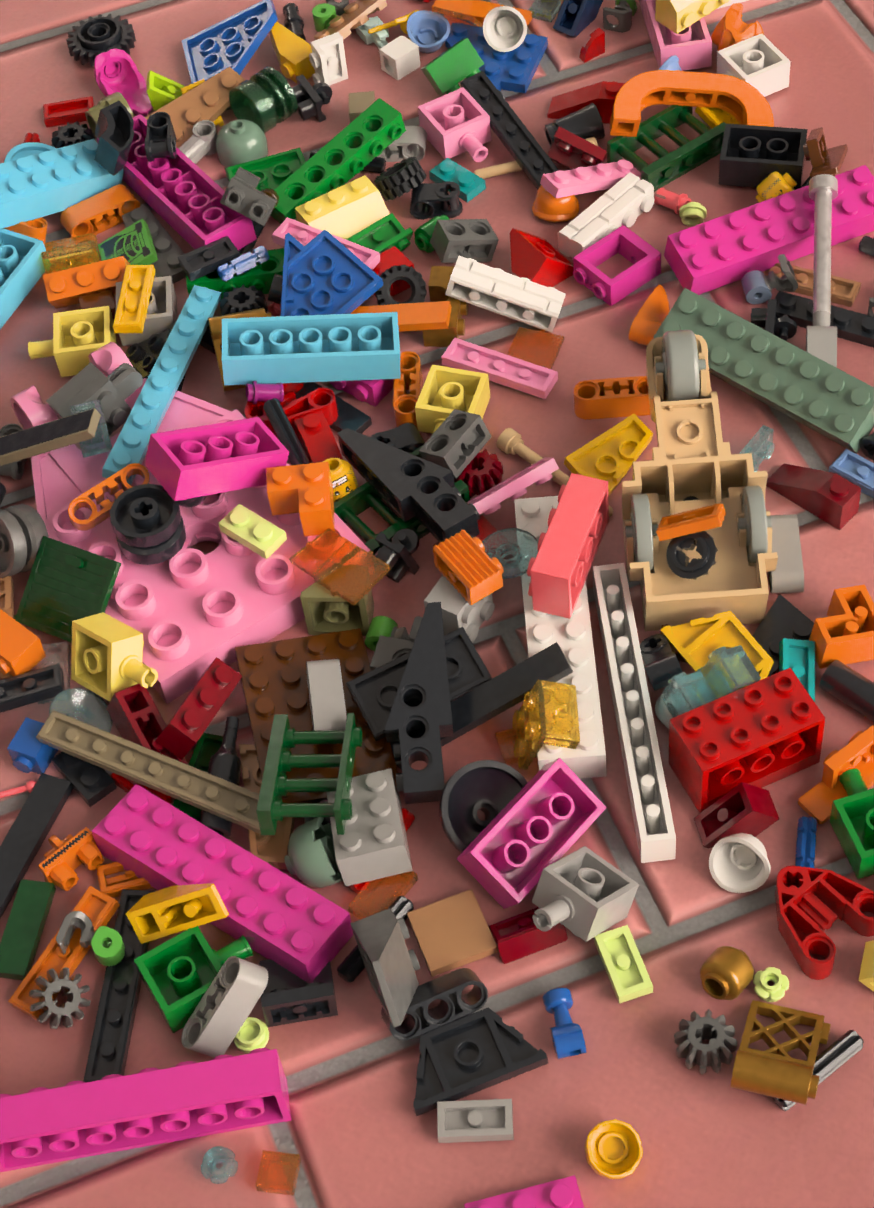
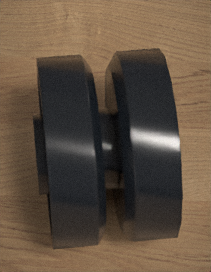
(147, 524)

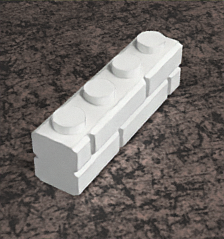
(613, 209)
(505, 294)

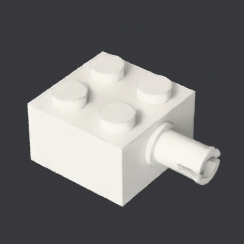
(756, 63)

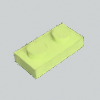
(252, 531)
(623, 964)

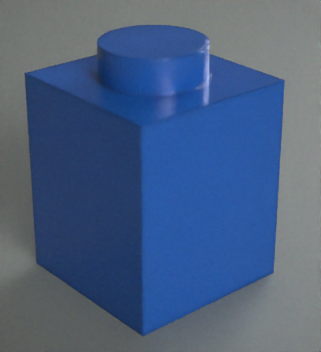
(26, 750)

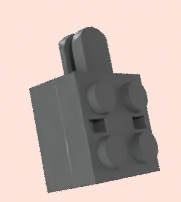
(93, 385)

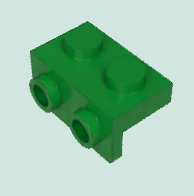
(384, 235)

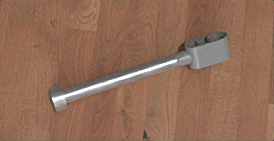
(821, 337)

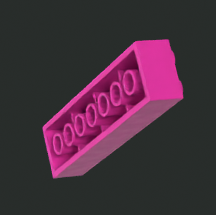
(183, 195)
(756, 235)
(263, 904)
(142, 1109)

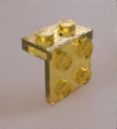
(70, 253)
(545, 718)

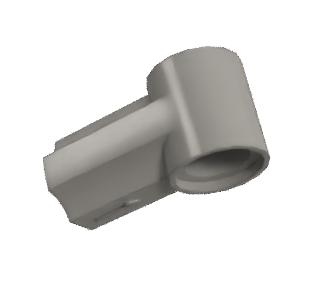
(201, 142)

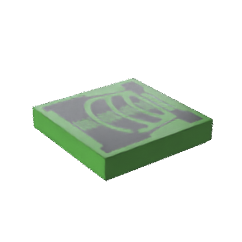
(132, 243)

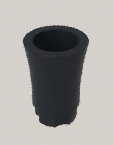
(583, 123)

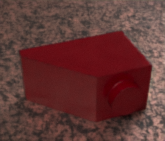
(739, 811)

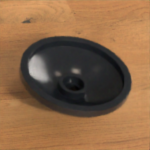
(475, 787)

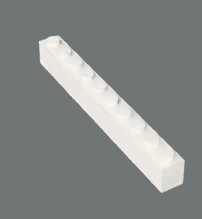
(634, 715)

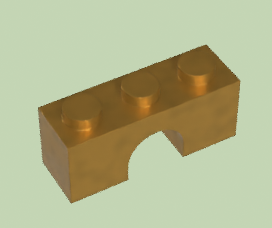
(437, 288)

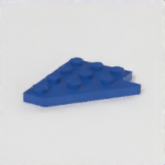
(229, 41)
(505, 69)
(324, 278)

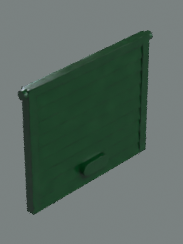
(65, 587)

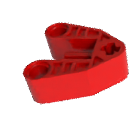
(317, 400)
(809, 903)

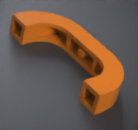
(687, 89)

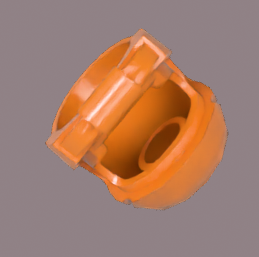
(732, 28)

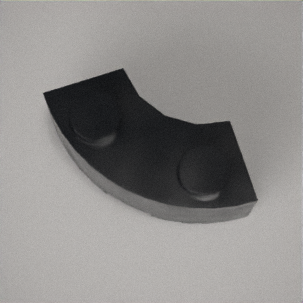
(115, 137)

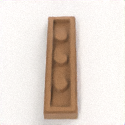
(842, 290)

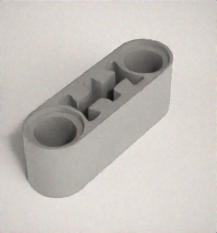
(410, 144)
(786, 542)
(326, 695)
(224, 1007)

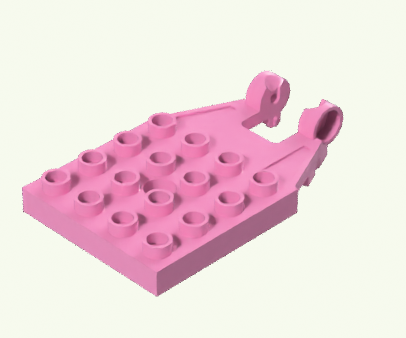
(194, 601)

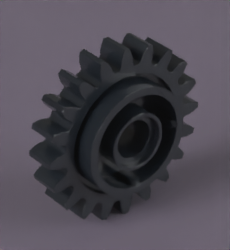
(99, 36)

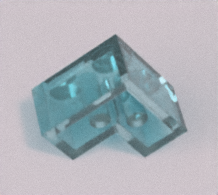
(722, 674)

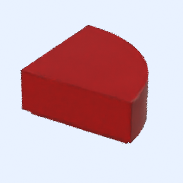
(594, 46)

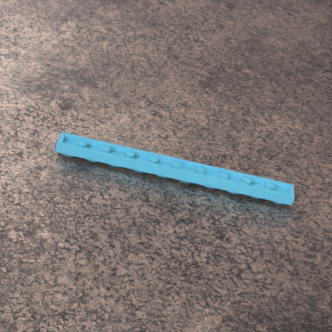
(163, 381)

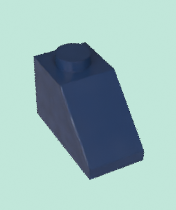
(576, 16)

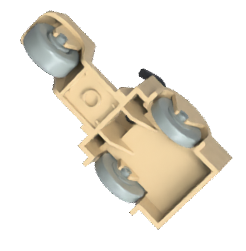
(689, 473)

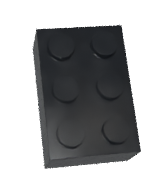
(755, 152)

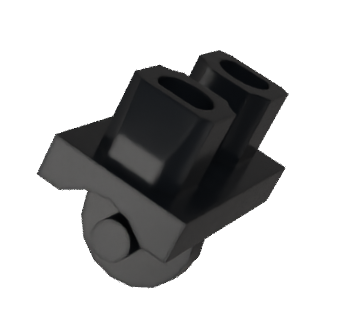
(311, 98)
(766, 318)
(398, 553)

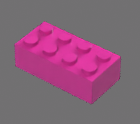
(214, 458)
(531, 833)

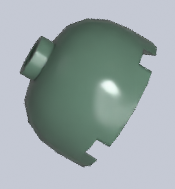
(240, 143)
(313, 854)

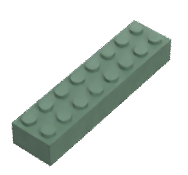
(777, 371)

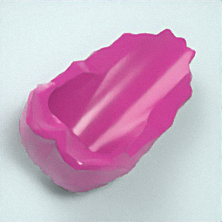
(118, 73)

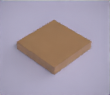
(452, 932)

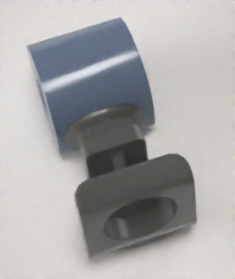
(758, 286)

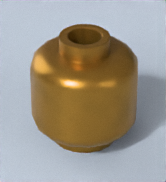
(726, 973)

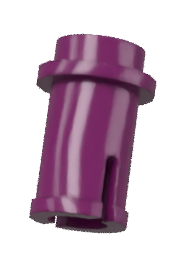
(264, 392)

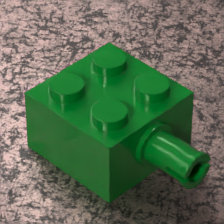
(854, 823)
(183, 971)

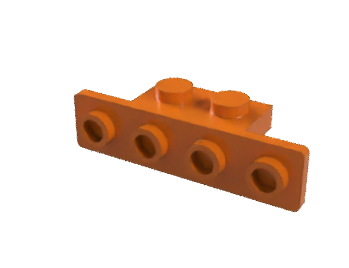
(857, 755)

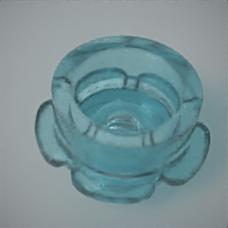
(212, 1158)

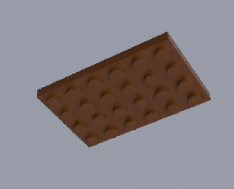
(277, 684)

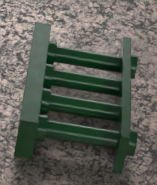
(670, 164)
(366, 497)
(280, 760)

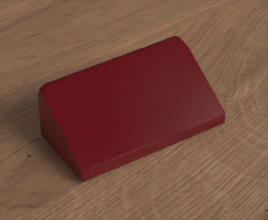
(520, 937)

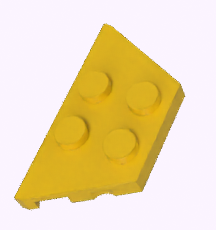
(704, 635)

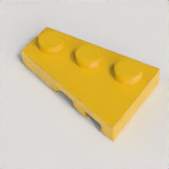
(612, 452)

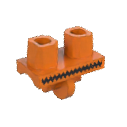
(67, 856)

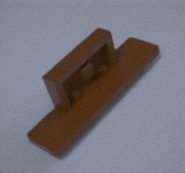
(823, 159)

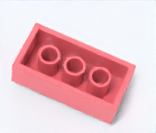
(569, 545)

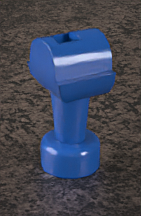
(566, 1035)

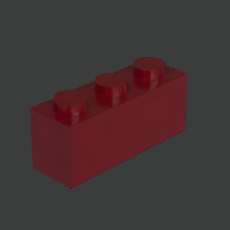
(199, 708)

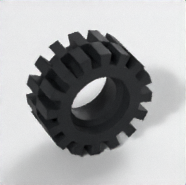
(400, 178)
(404, 273)

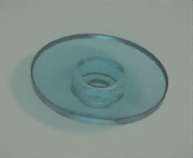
(513, 550)
(84, 707)

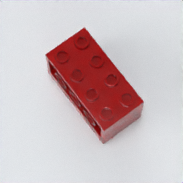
(746, 738)

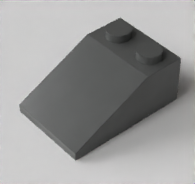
(388, 961)

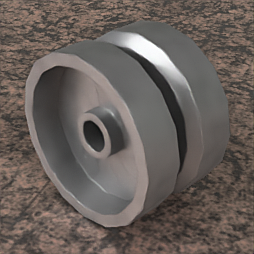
(19, 538)

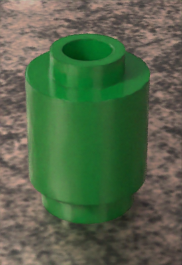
(424, 234)

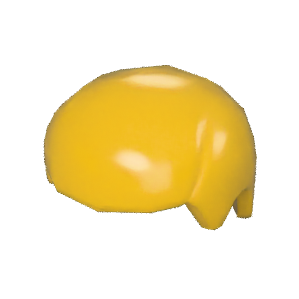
(613, 1149)

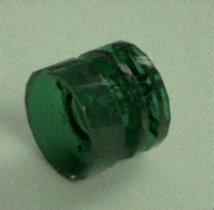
(264, 99)

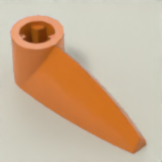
(650, 317)

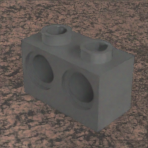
(464, 238)
(456, 441)

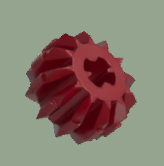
(482, 473)

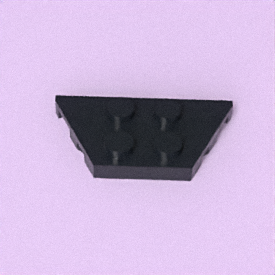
(470, 1058)

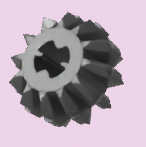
(66, 1009)
(700, 1028)

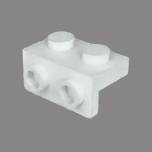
(328, 59)

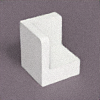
(399, 57)

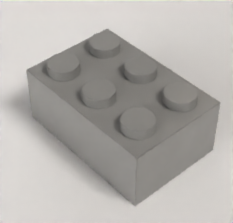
(376, 836)

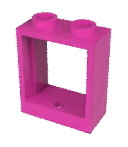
(629, 245)

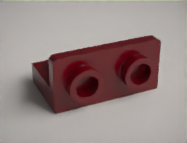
(575, 151)

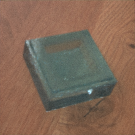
(545, 9)

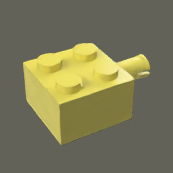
(75, 337)
(450, 390)
(108, 656)

